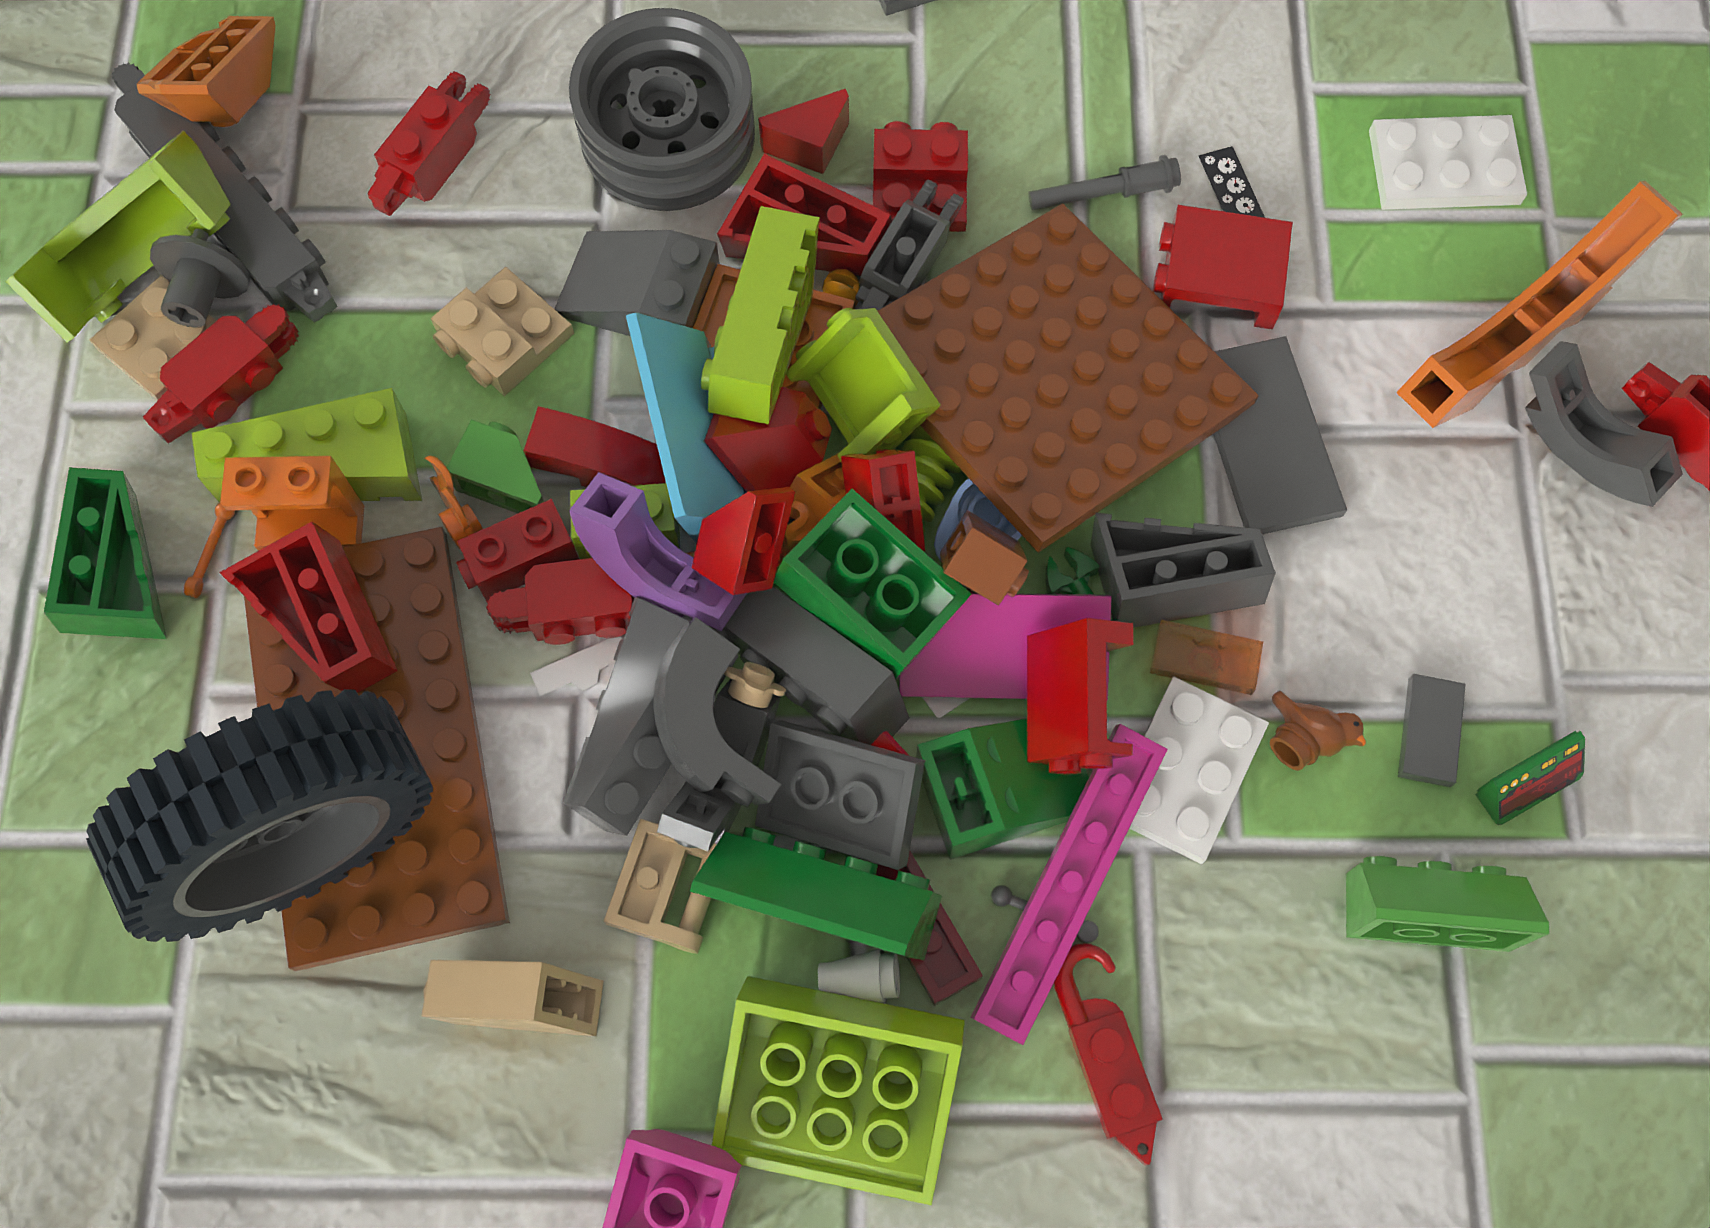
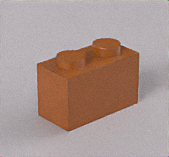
(984, 559)

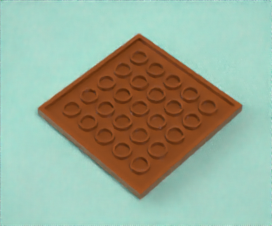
(1059, 374)

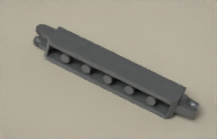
(255, 234)

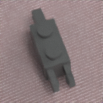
(907, 249)

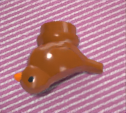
(1312, 732)

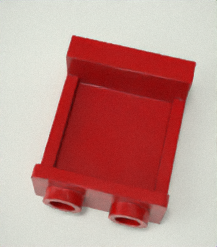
(1225, 261)
(1071, 695)

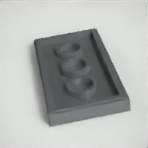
(1275, 446)

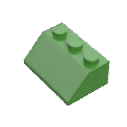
(1442, 905)

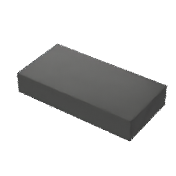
(1432, 730)

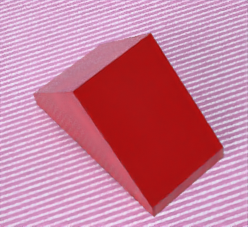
(807, 131)

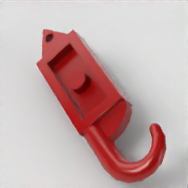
(1109, 1058)

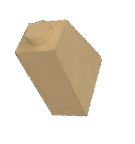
(512, 996)

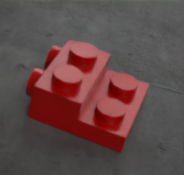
(912, 156)

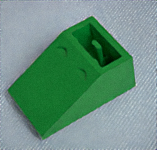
(989, 791)

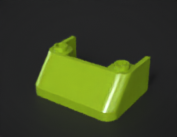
(111, 241)

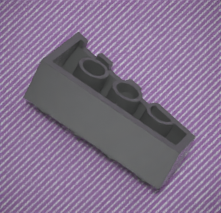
(624, 752)

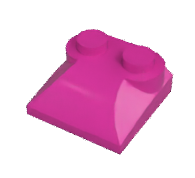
(671, 1183)

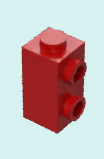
(507, 550)

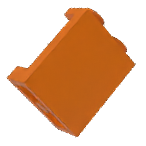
(292, 493)

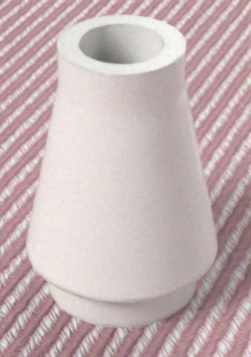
(862, 976)

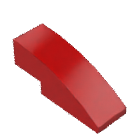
(585, 447)

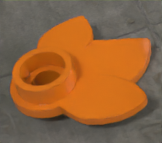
(457, 520)

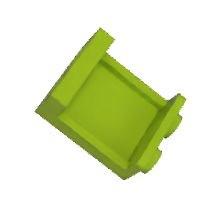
(865, 381)

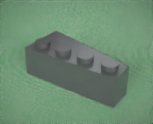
(817, 667)

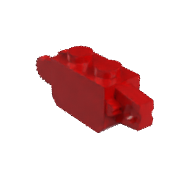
(427, 143)
(220, 371)
(1678, 412)
(563, 603)

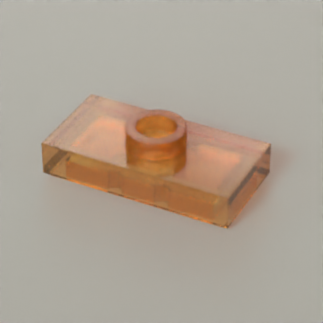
(1206, 657)

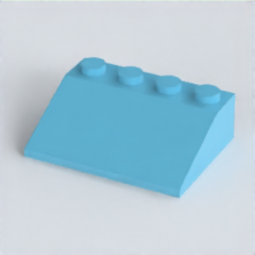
(671, 372)

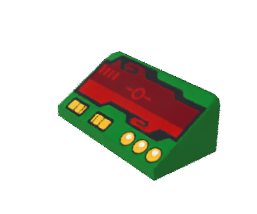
(1534, 779)

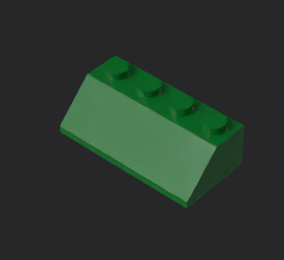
(820, 893)

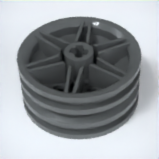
(649, 70)

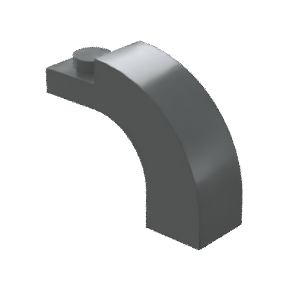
(1591, 439)
(687, 721)
(703, 817)

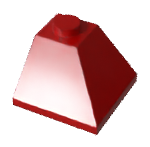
(775, 452)

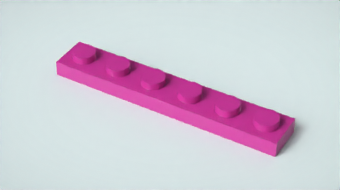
(1067, 888)

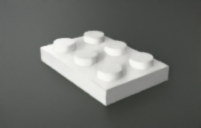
(1447, 162)
(1201, 771)

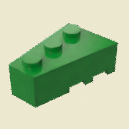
(102, 561)

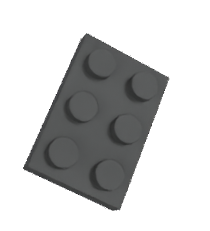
(841, 794)

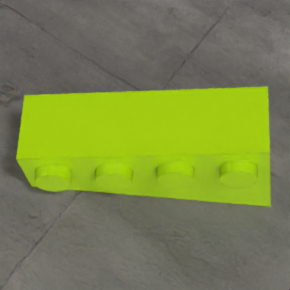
(763, 317)
(362, 434)

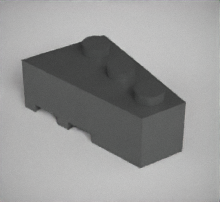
(1179, 571)

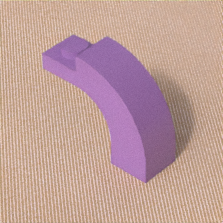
(632, 550)

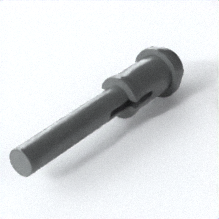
(1129, 181)

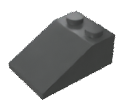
(640, 273)

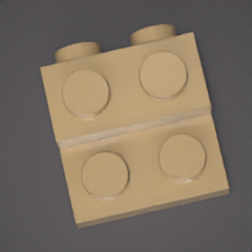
(500, 331)

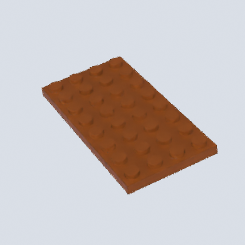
(447, 867)

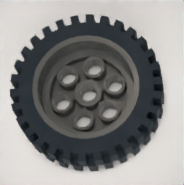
(257, 814)

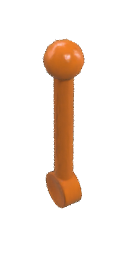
(194, 584)

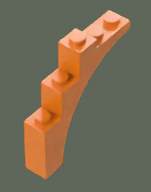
(1471, 367)

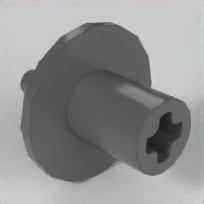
(196, 276)

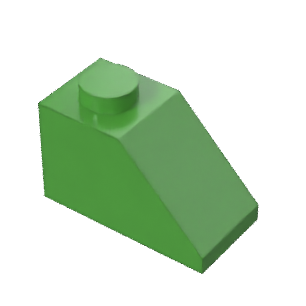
(494, 468)

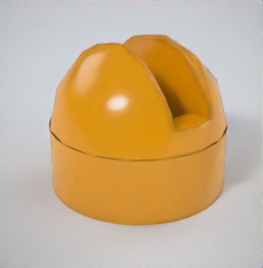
(836, 283)

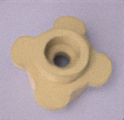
(753, 685)

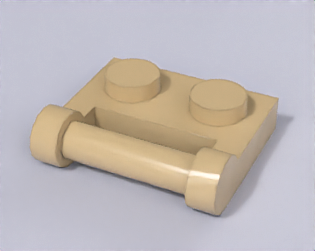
(648, 888)

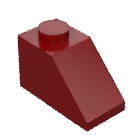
(744, 541)

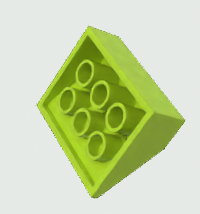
(838, 1089)

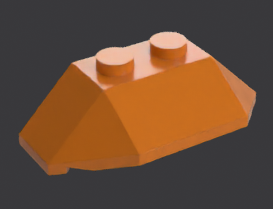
(215, 72)

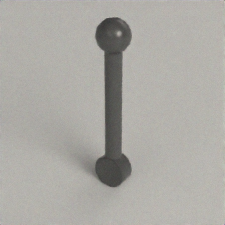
(1003, 896)

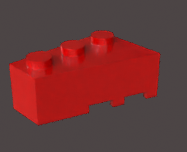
(847, 225)
(316, 606)

